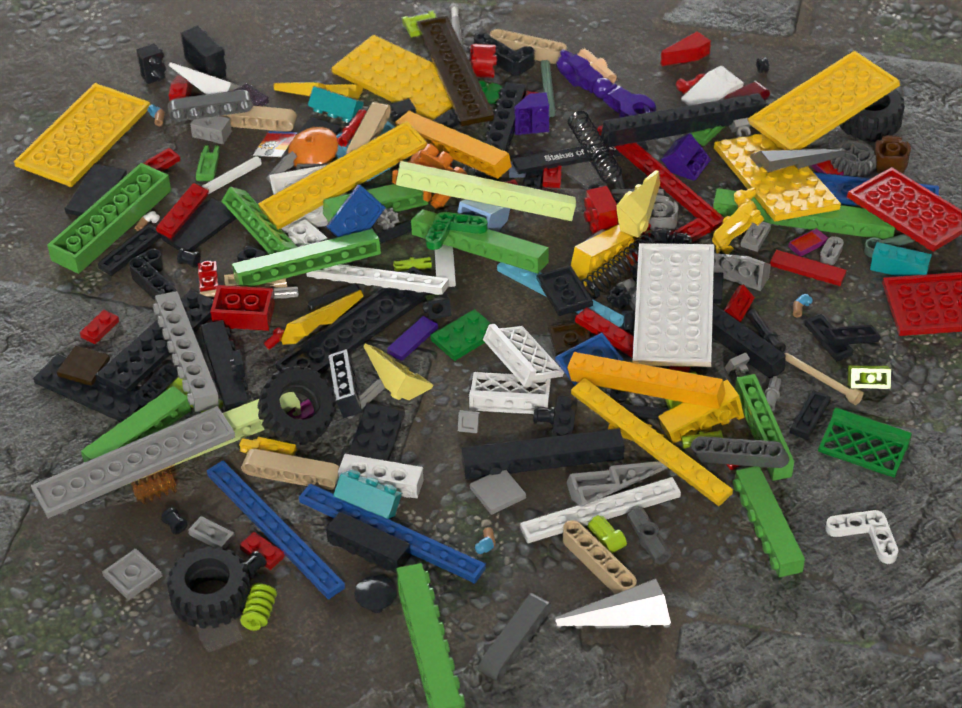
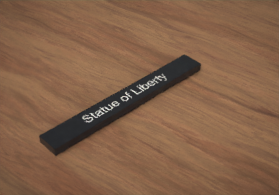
(562, 157)

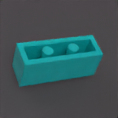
(334, 104)
(899, 261)
(368, 494)

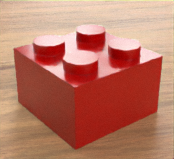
(600, 209)

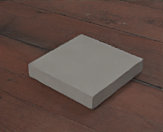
(497, 491)
(132, 574)

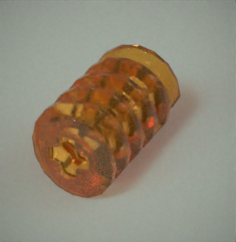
(154, 487)

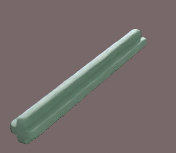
(547, 85)

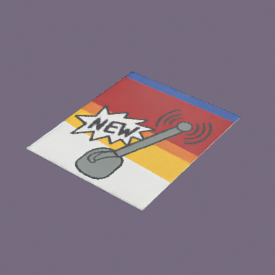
(275, 143)

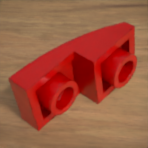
(207, 275)

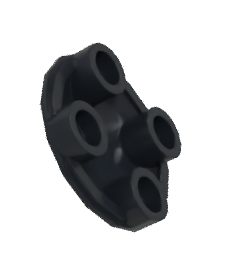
(375, 593)

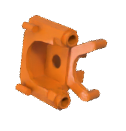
(428, 158)

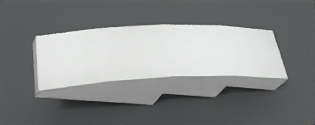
(445, 264)

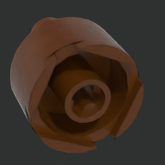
(892, 153)

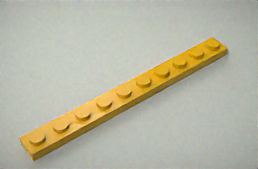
(652, 442)

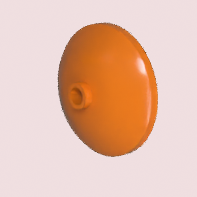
(314, 146)

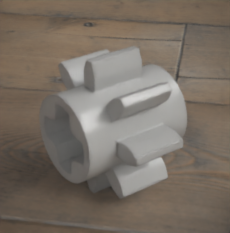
(388, 219)

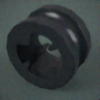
(762, 65)
(618, 397)

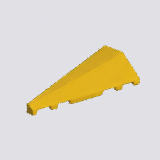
(351, 90)
(326, 315)

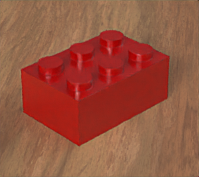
(243, 307)

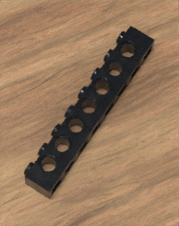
(503, 124)

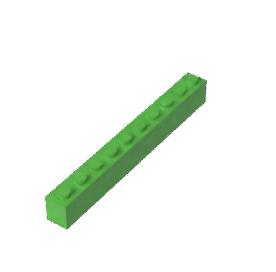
(843, 221)

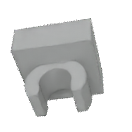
(740, 125)
(738, 365)
(468, 421)

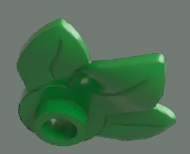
(490, 91)

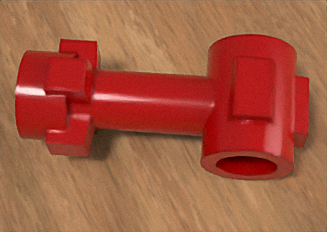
(684, 86)

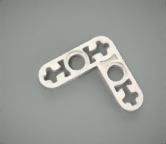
(873, 527)

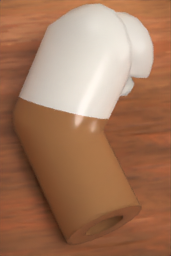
(151, 216)

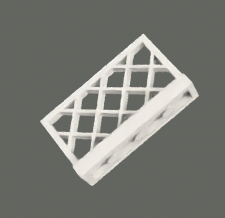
(517, 360)
(507, 400)

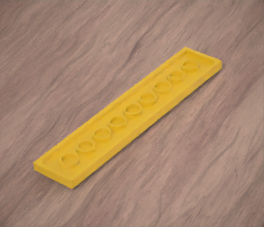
(342, 175)

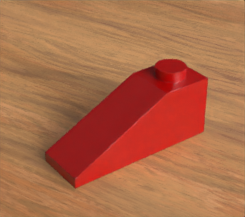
(687, 50)
(180, 88)

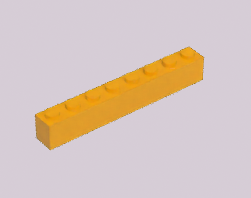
(460, 146)
(647, 380)

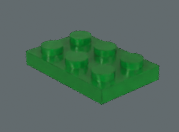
(461, 335)

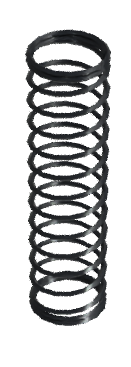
(583, 146)
(597, 290)

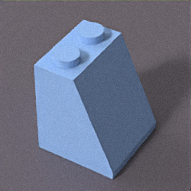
(495, 215)

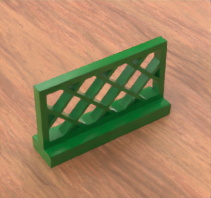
(873, 429)

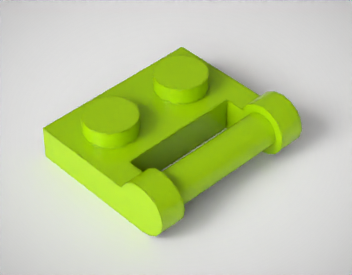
(410, 23)

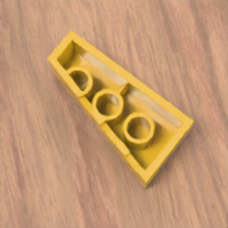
(599, 250)
(690, 418)

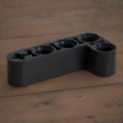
(507, 59)
(146, 273)

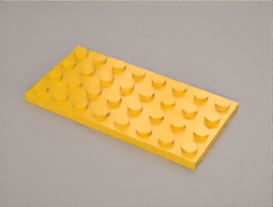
(395, 76)
(823, 102)
(82, 134)
(781, 192)

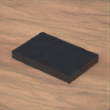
(564, 290)

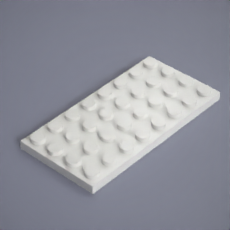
(674, 305)

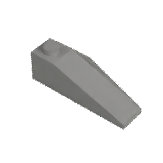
(742, 270)

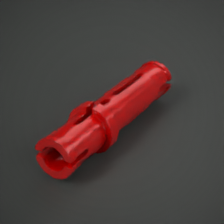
(350, 130)

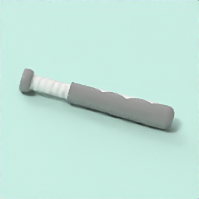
(454, 8)

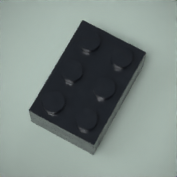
(203, 52)

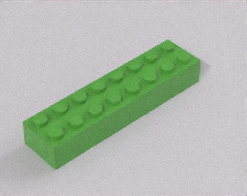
(109, 218)
(427, 638)

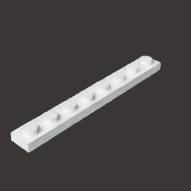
(383, 278)
(607, 507)

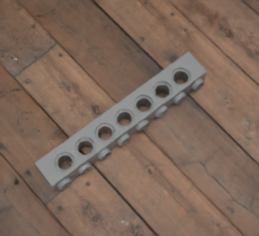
(185, 351)

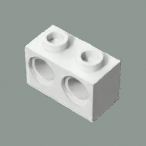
(305, 234)

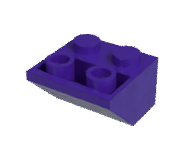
(532, 114)
(686, 158)

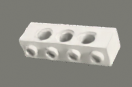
(404, 477)

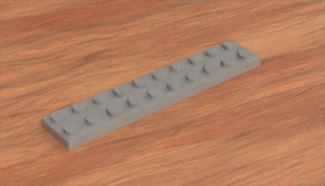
(132, 462)

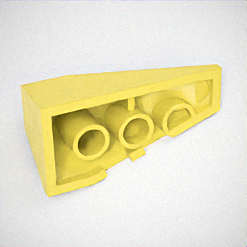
(637, 206)
(396, 376)

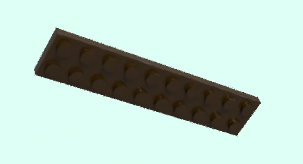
(455, 71)

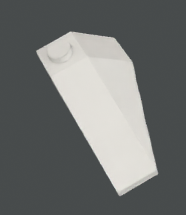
(204, 82)

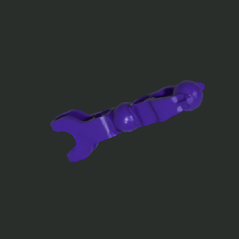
(582, 74)

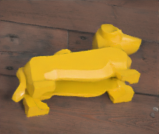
(737, 222)

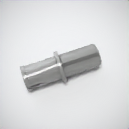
(772, 392)

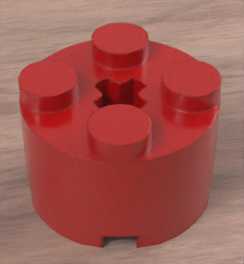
(483, 60)

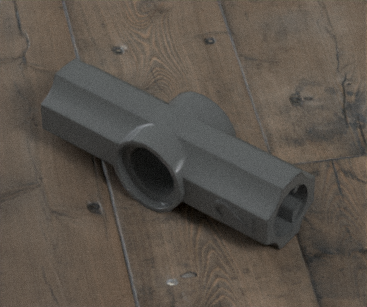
(649, 535)

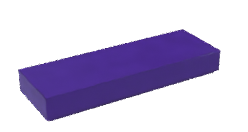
(412, 338)

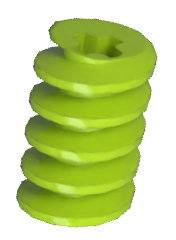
(258, 606)

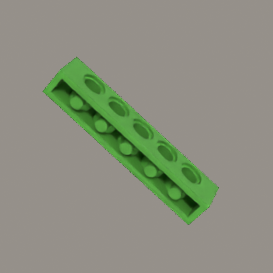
(256, 222)
(761, 420)

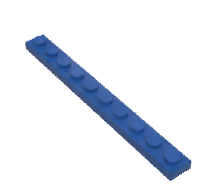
(276, 530)
(420, 545)

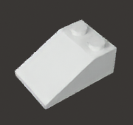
(712, 87)

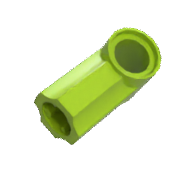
(607, 536)

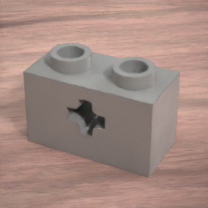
(211, 129)

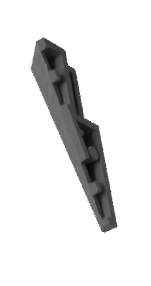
(800, 158)

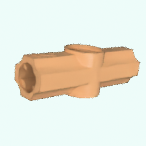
(598, 64)

